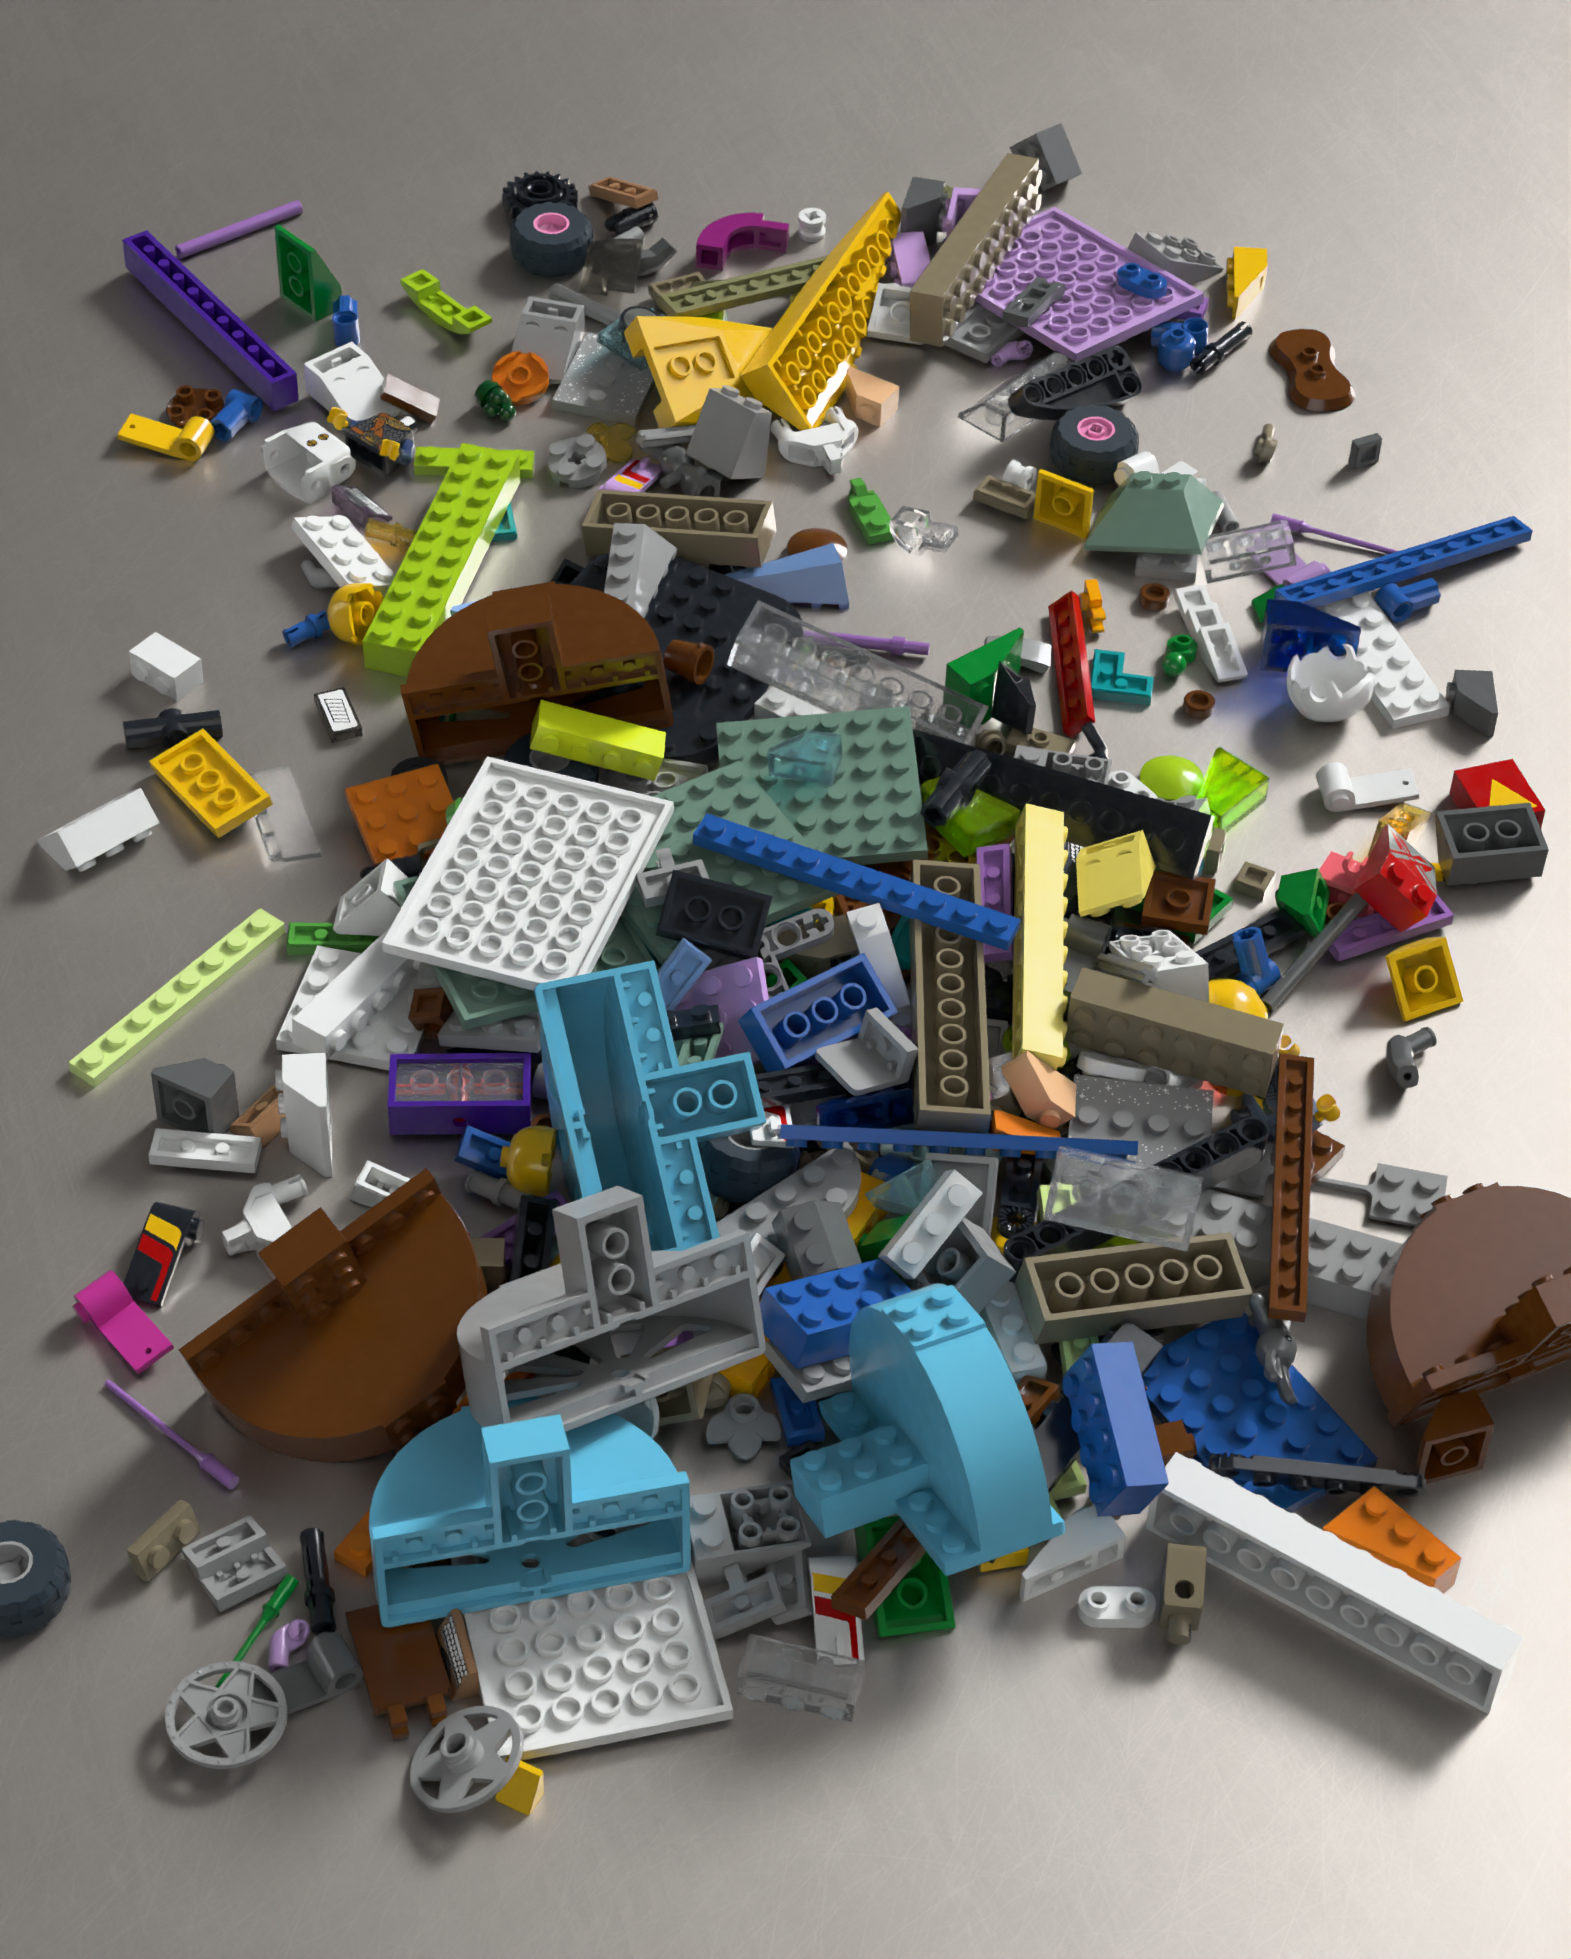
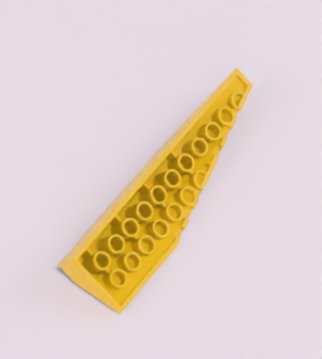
(819, 336)

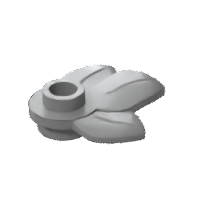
(743, 1431)

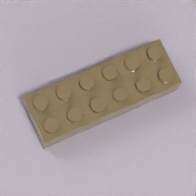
(698, 526)
(1174, 1032)
(1142, 1283)

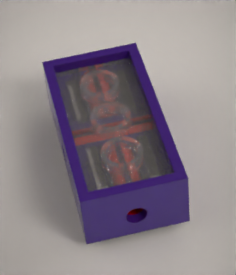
(459, 1090)

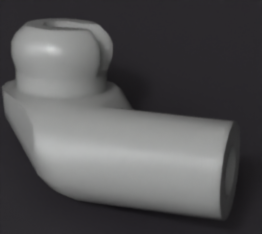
(317, 577)

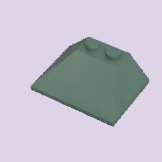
(1156, 515)

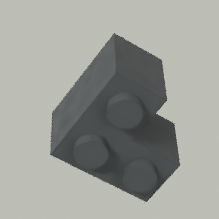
(1054, 155)

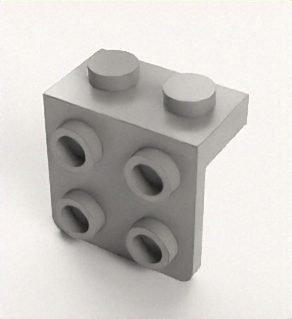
(874, 1059)

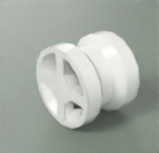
(812, 224)
(1019, 475)

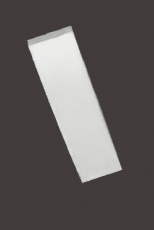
(1212, 635)

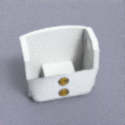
(307, 461)

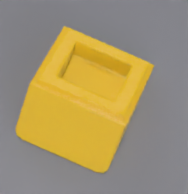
(523, 1789)

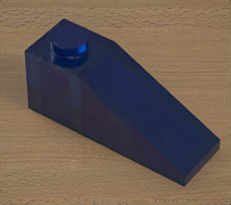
(874, 1110)

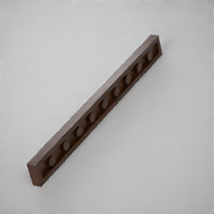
(1291, 1189)
(899, 1548)

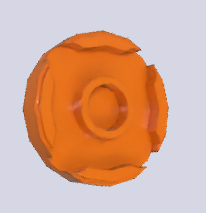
(522, 376)

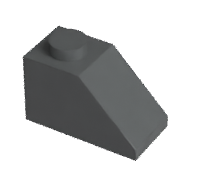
(1474, 699)

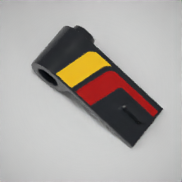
(159, 1251)

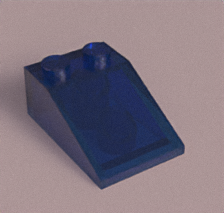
(1300, 630)

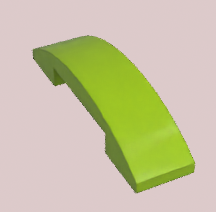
(441, 308)

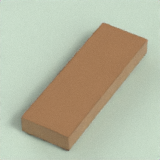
(623, 192)

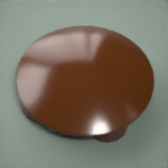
(193, 402)
(815, 538)

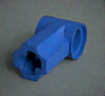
(345, 321)
(1195, 326)
(237, 410)
(1402, 601)
(1255, 966)

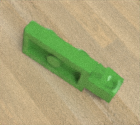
(869, 513)

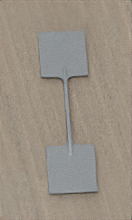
(1396, 1195)

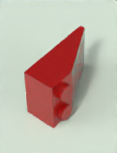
(1397, 881)

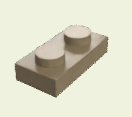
(163, 1540)

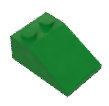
(304, 276)
(976, 671)
(919, 1600)

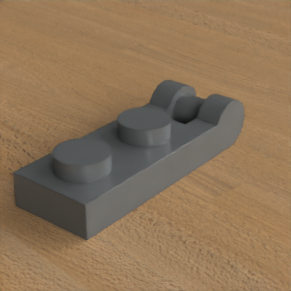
(1033, 302)

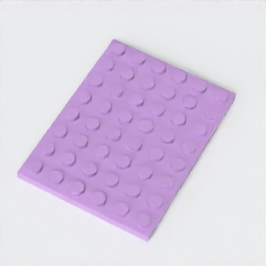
(1094, 307)

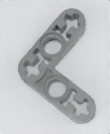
(774, 951)

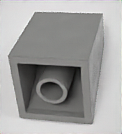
(732, 434)

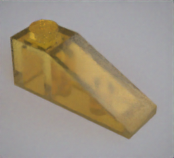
(1406, 820)

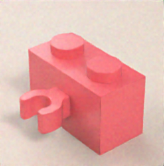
(1341, 877)

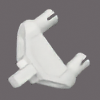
(818, 445)
(263, 1217)

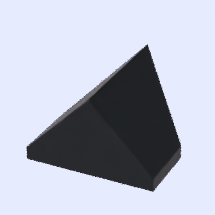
(1013, 700)

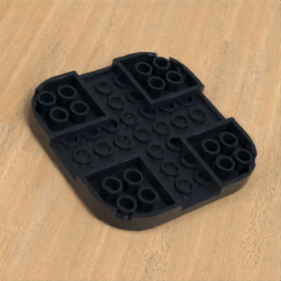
(705, 609)

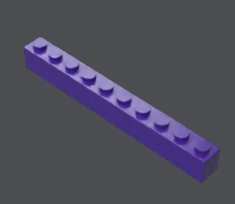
(211, 320)

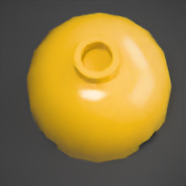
(353, 611)
(530, 1159)

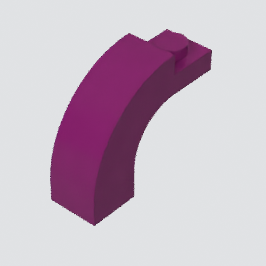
(738, 233)

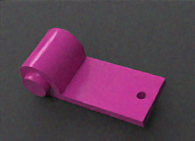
(121, 1321)

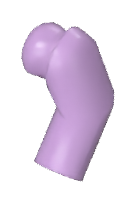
(1012, 351)
(286, 1641)

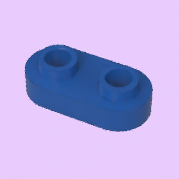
(1141, 281)

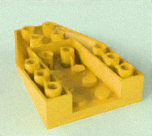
(690, 358)

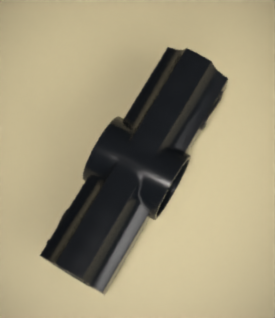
(171, 728)
(955, 788)

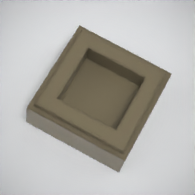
(1215, 851)
(1254, 880)

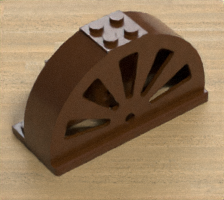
(526, 649)
(1472, 1298)
(351, 1334)

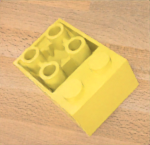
(1113, 874)

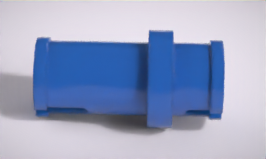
(311, 626)

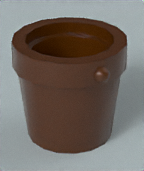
(689, 660)

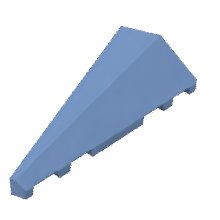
(802, 578)

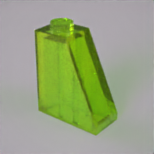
(1232, 789)
(979, 824)

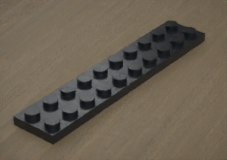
(1090, 808)

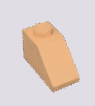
(871, 397)
(1041, 1090)

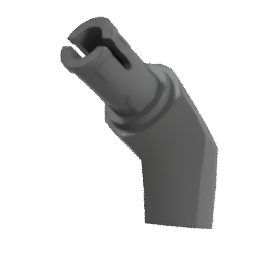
(656, 257)
(1400, 1055)

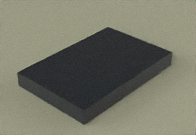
(714, 915)

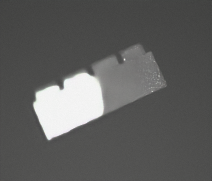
(285, 824)

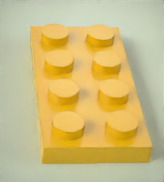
(211, 783)

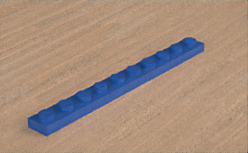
(1407, 563)
(856, 881)
(942, 1141)

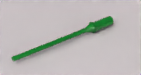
(270, 1611)

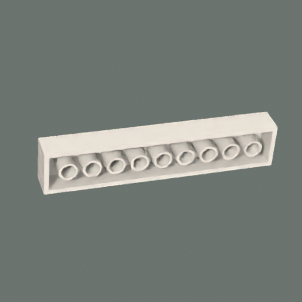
(1336, 1583)

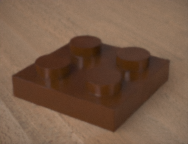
(1178, 902)

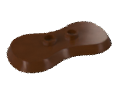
(1311, 370)

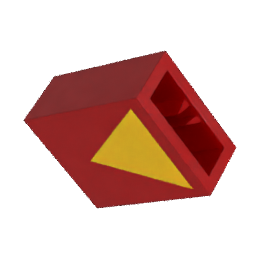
(1493, 786)

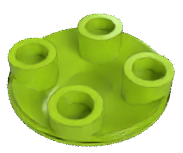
(1171, 777)

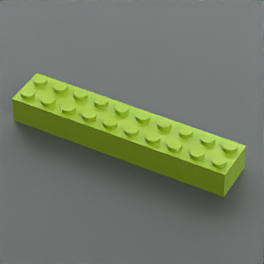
(442, 556)

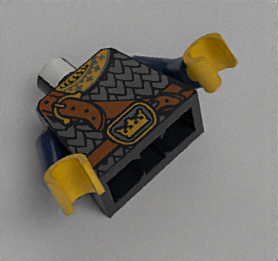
(377, 441)

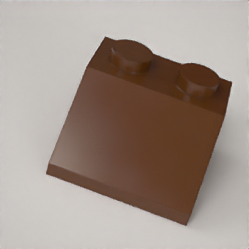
(1455, 1438)

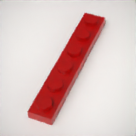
(1071, 663)

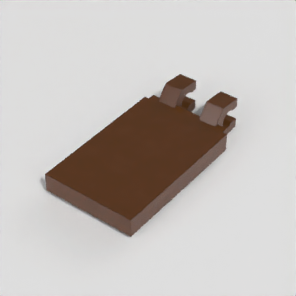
(399, 1668)

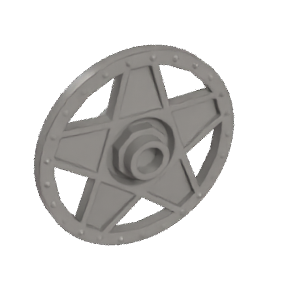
(226, 1715)
(466, 1758)

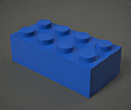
(815, 1014)
(815, 1314)
(1115, 1429)

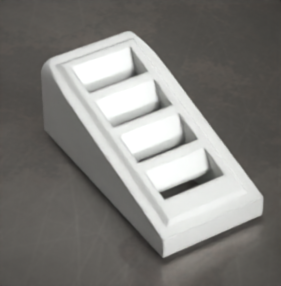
(381, 1178)

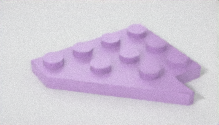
(735, 990)

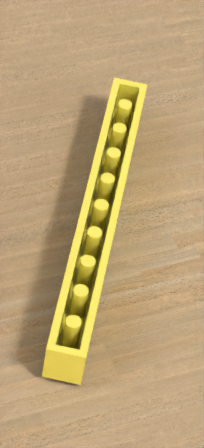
(1040, 938)

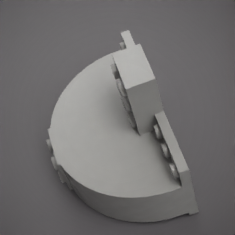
(605, 1288)

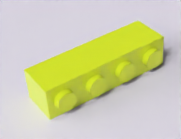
(597, 740)

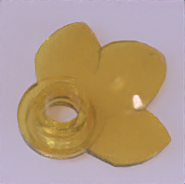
(614, 440)

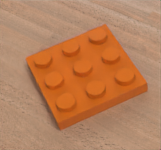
(400, 812)

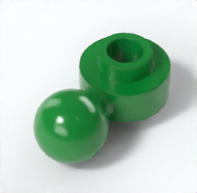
(1179, 652)

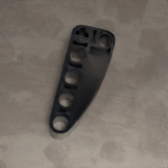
(1096, 380)

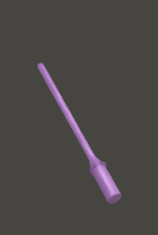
(1302, 527)
(206, 1461)

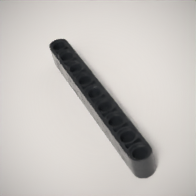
(1213, 1158)

